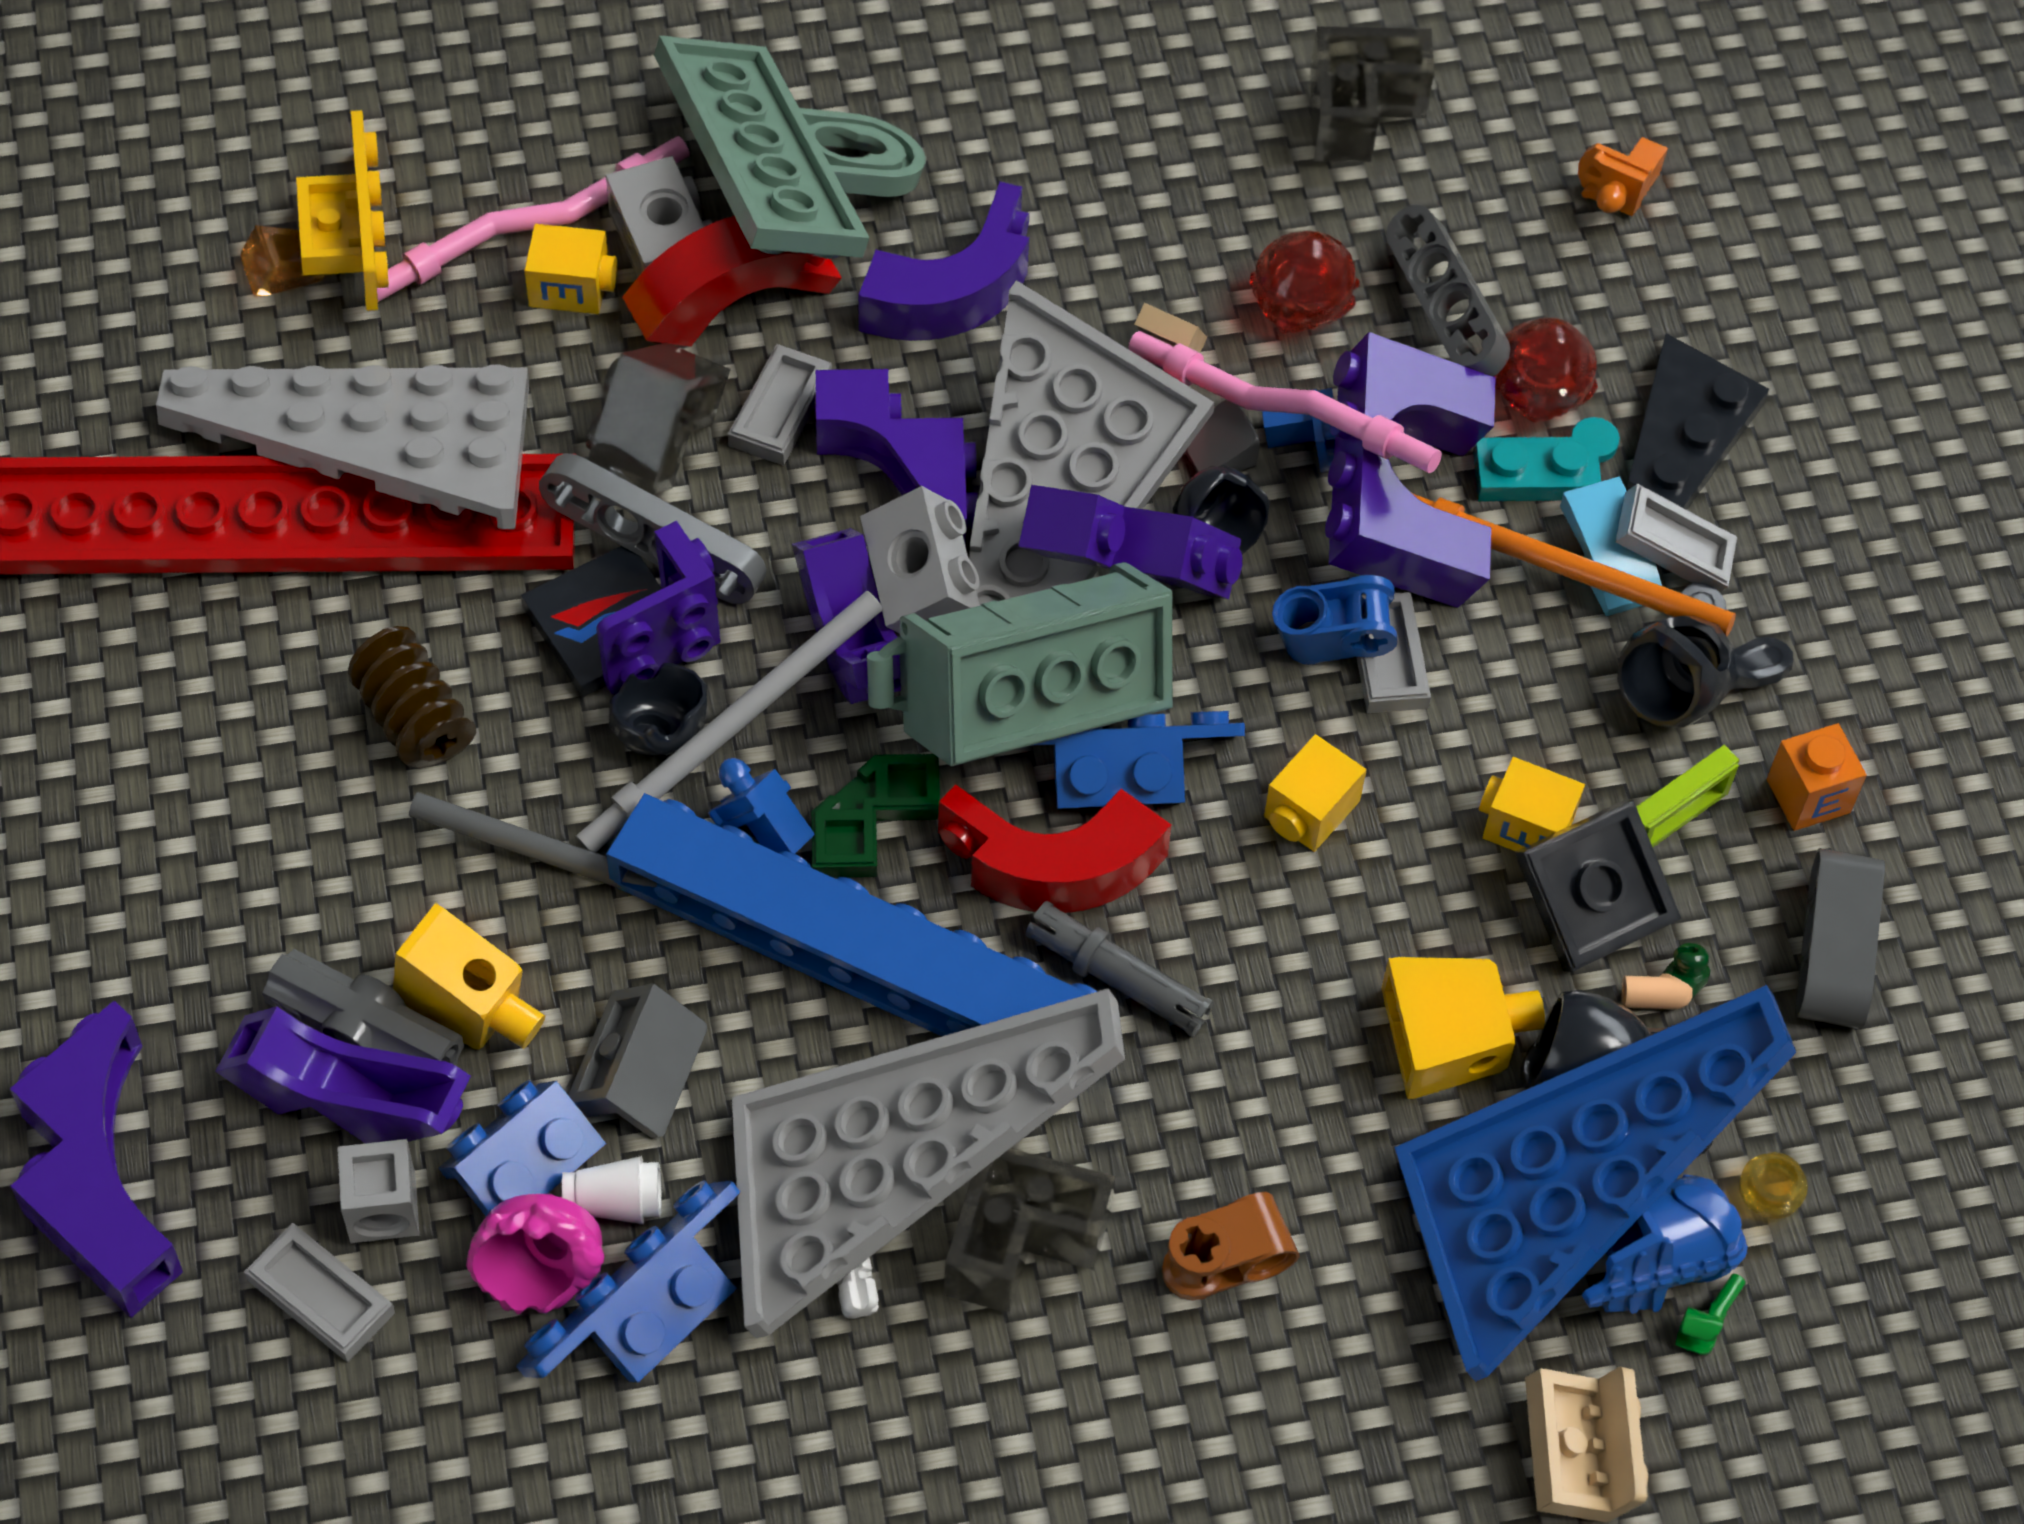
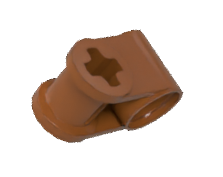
(1238, 1241)

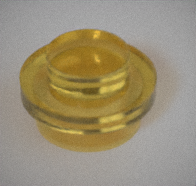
(1773, 1185)

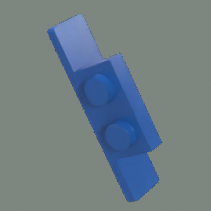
(1138, 759)
(649, 1300)

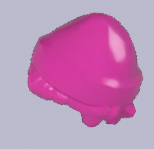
(535, 1252)

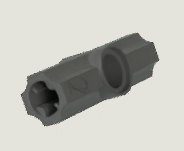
(356, 1009)

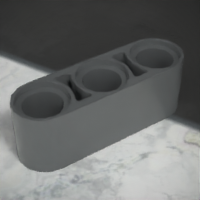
(1840, 939)

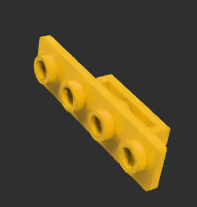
(338, 221)

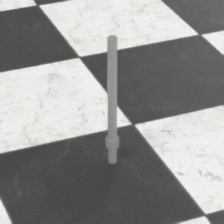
(730, 720)

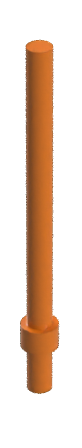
(1593, 572)

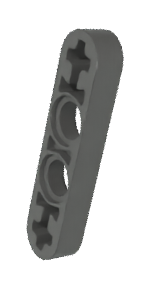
(1449, 289)
(575, 482)

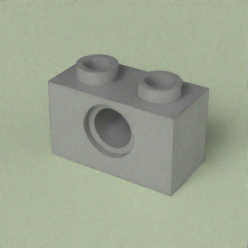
(652, 209)
(920, 557)

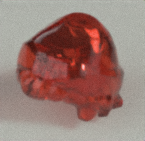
(1304, 281)
(1547, 369)

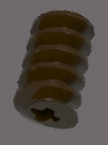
(410, 698)

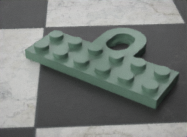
(772, 152)

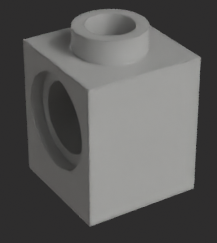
(378, 1191)

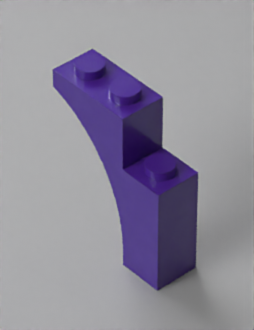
(76, 1186)

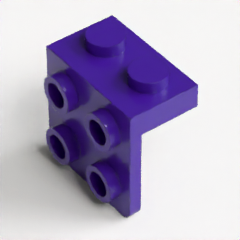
(669, 624)

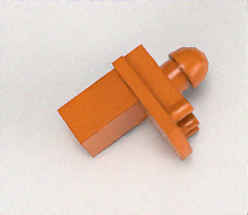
(1617, 179)

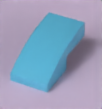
(1595, 519)

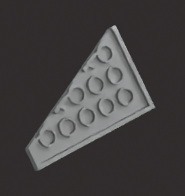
(1072, 418)
(414, 431)
(873, 1145)

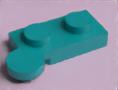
(1543, 465)

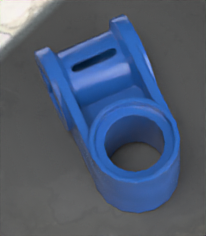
(1340, 618)

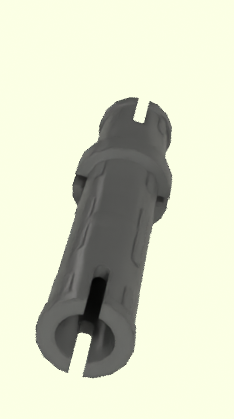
(1097, 955)

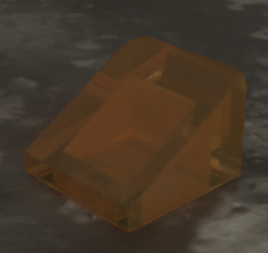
(274, 261)

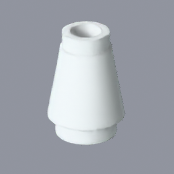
(617, 1190)

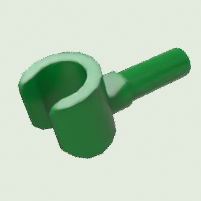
(1701, 1329)

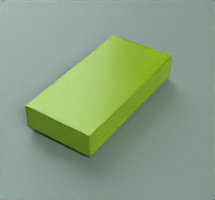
(1688, 795)

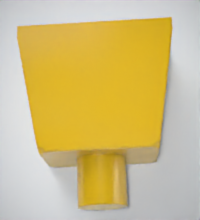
(463, 982)
(1453, 1020)

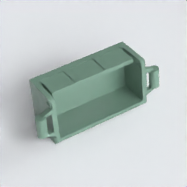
(1030, 666)

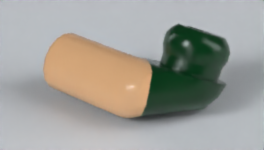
(1674, 986)

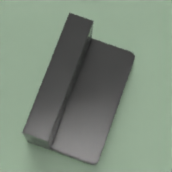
(639, 1058)

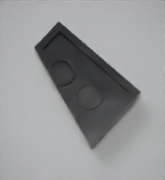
(1691, 421)

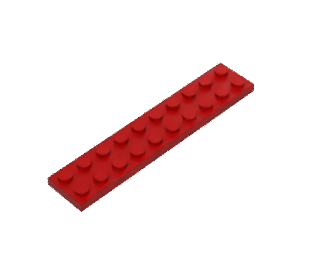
(253, 518)

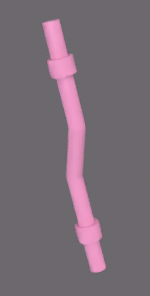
(425, 261)
(1377, 434)

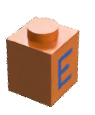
(1816, 776)

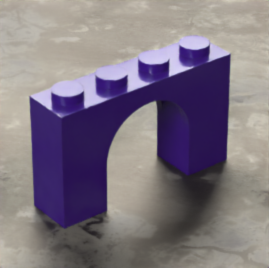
(1373, 517)

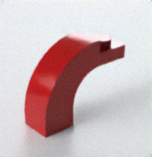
(707, 273)
(1066, 868)

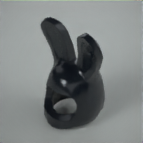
(1688, 665)
(1579, 1031)

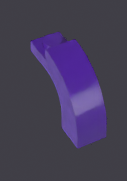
(950, 294)
(833, 575)

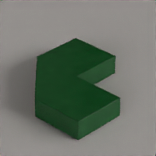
(884, 790)

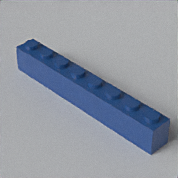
(824, 923)

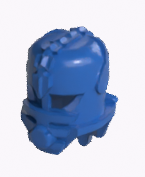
(1678, 1240)

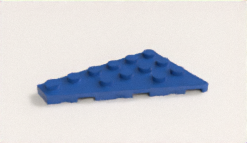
(1556, 1174)

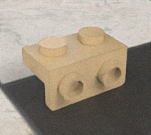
(1586, 1443)

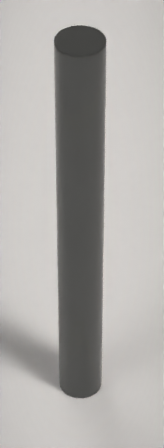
(518, 840)

